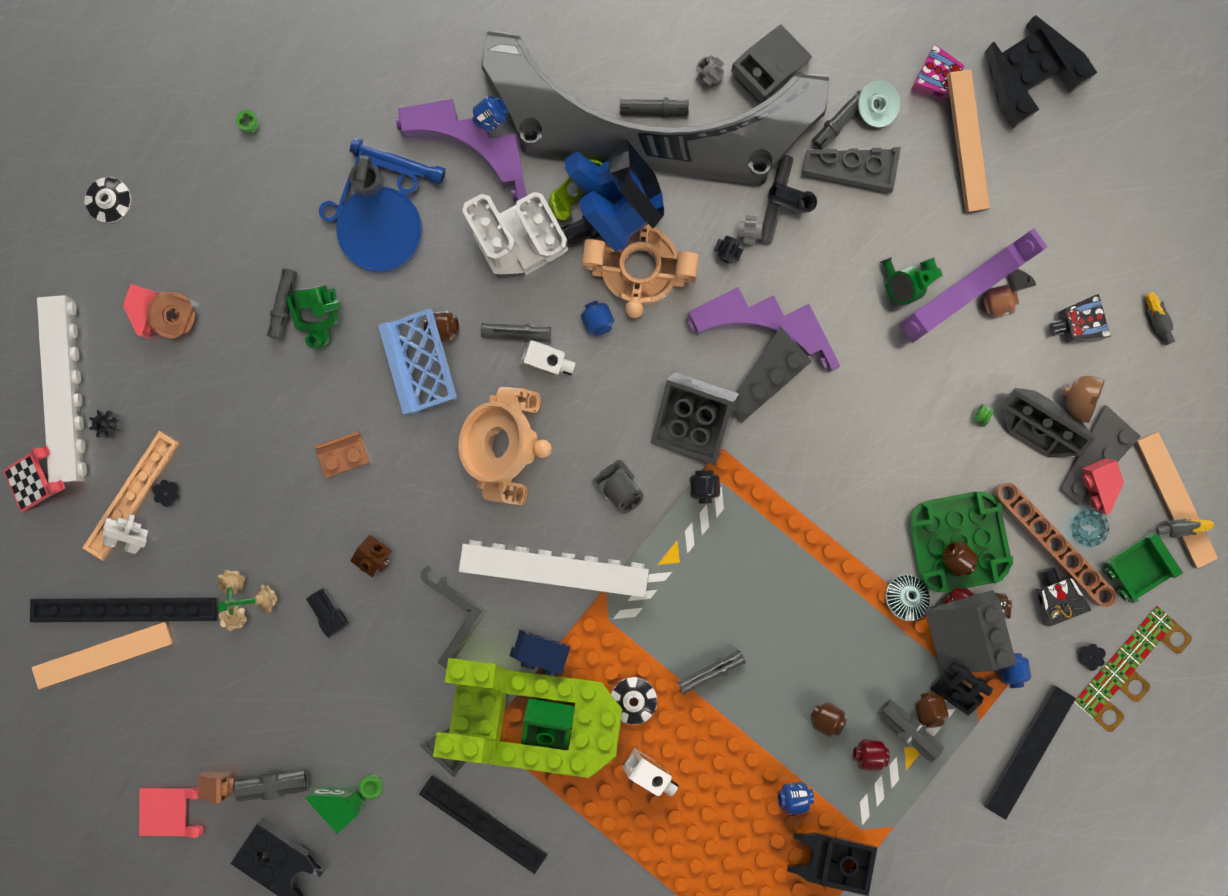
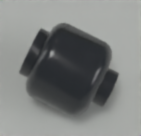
(704, 486)

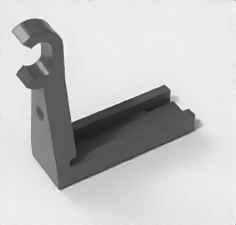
(469, 624)

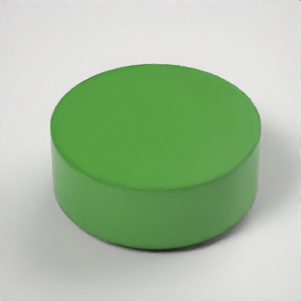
(371, 787)

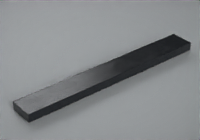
(124, 609)

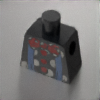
(1082, 321)

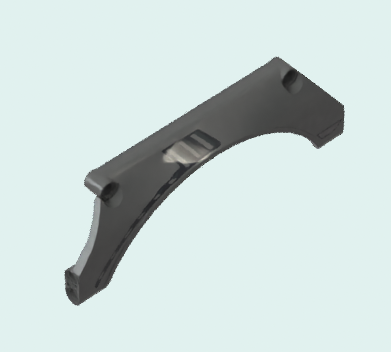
(713, 151)

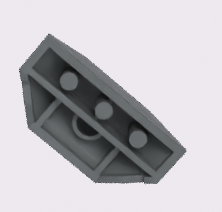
(1044, 424)

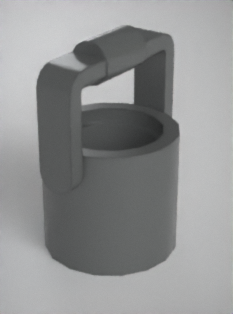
(366, 178)
(619, 488)

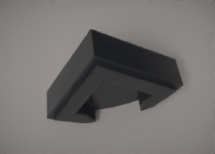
(1020, 280)

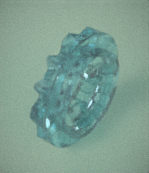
(1096, 537)

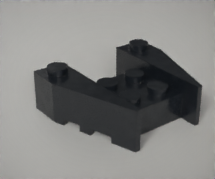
(1033, 63)

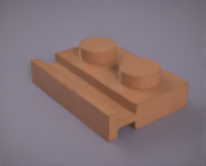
(342, 454)

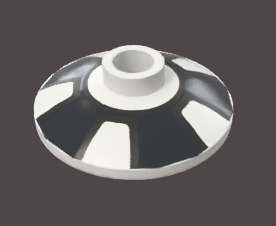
(116, 205)
(646, 697)

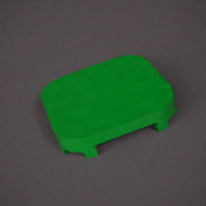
(964, 518)

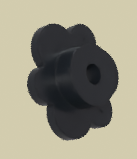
(159, 492)
(1097, 660)

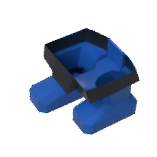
(619, 179)

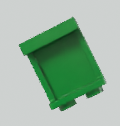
(1141, 567)

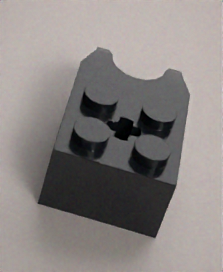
(284, 860)
(827, 860)

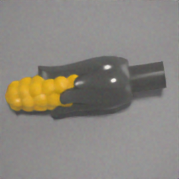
(1160, 318)
(1180, 528)

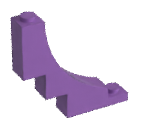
(440, 120)
(973, 285)
(733, 310)

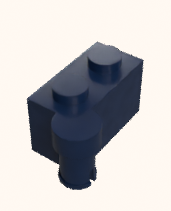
(540, 652)

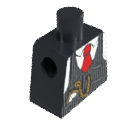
(1059, 599)

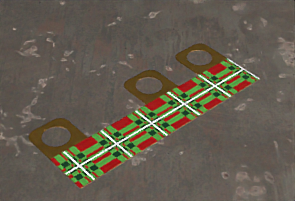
(1122, 667)

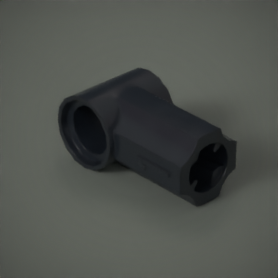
(791, 198)
(579, 231)
(330, 618)

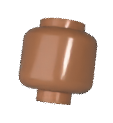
(1000, 301)

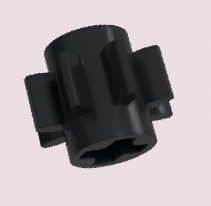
(728, 249)
(111, 424)

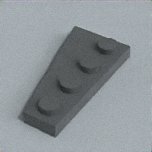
(771, 372)
(1111, 441)

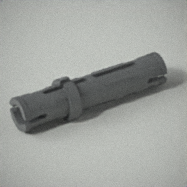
(654, 106)
(833, 127)
(280, 308)
(488, 330)
(736, 660)

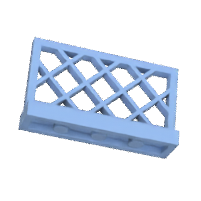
(402, 371)

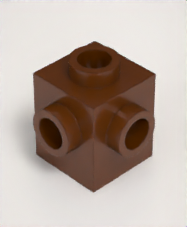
(371, 556)

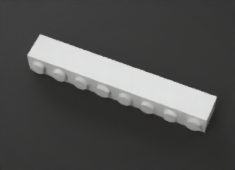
(61, 389)
(554, 570)

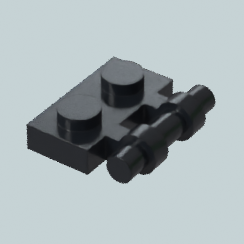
(958, 693)

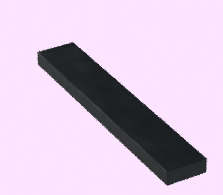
(1029, 752)
(483, 823)

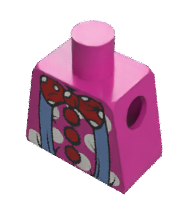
(933, 74)

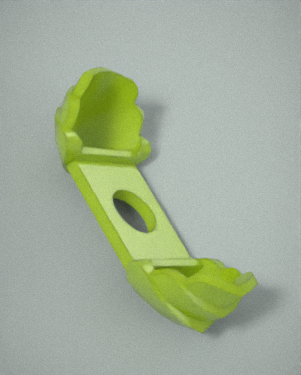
(561, 201)

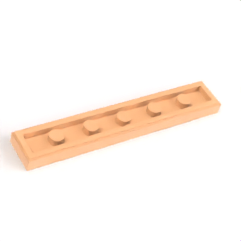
(968, 140)
(134, 489)
(1175, 496)
(102, 655)

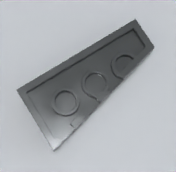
(856, 167)

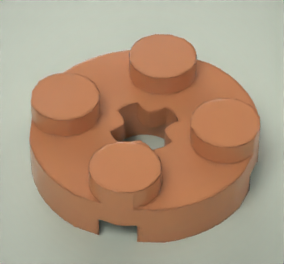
(175, 326)

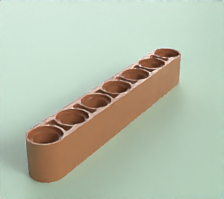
(1063, 550)

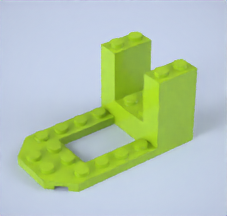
(481, 710)

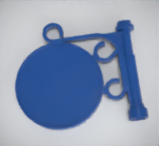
(385, 228)

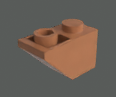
(215, 786)

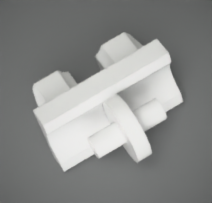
(124, 531)

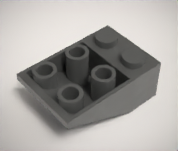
(770, 63)

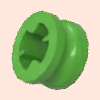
(253, 125)
(983, 415)

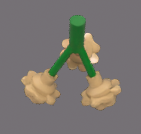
(232, 615)

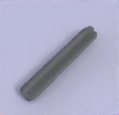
(773, 211)

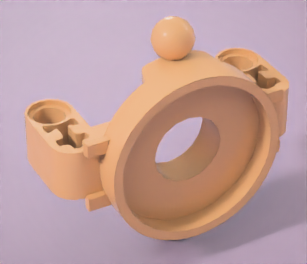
(669, 271)
(477, 439)

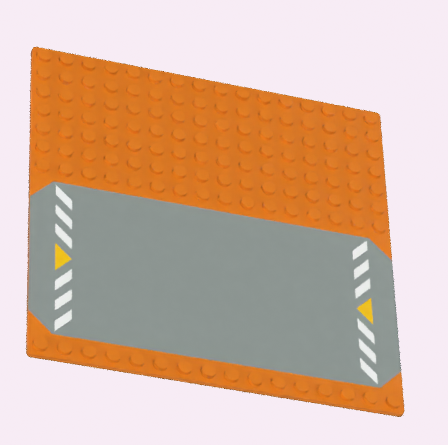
(811, 633)

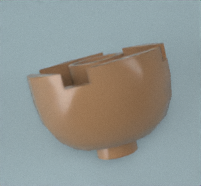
(1083, 397)

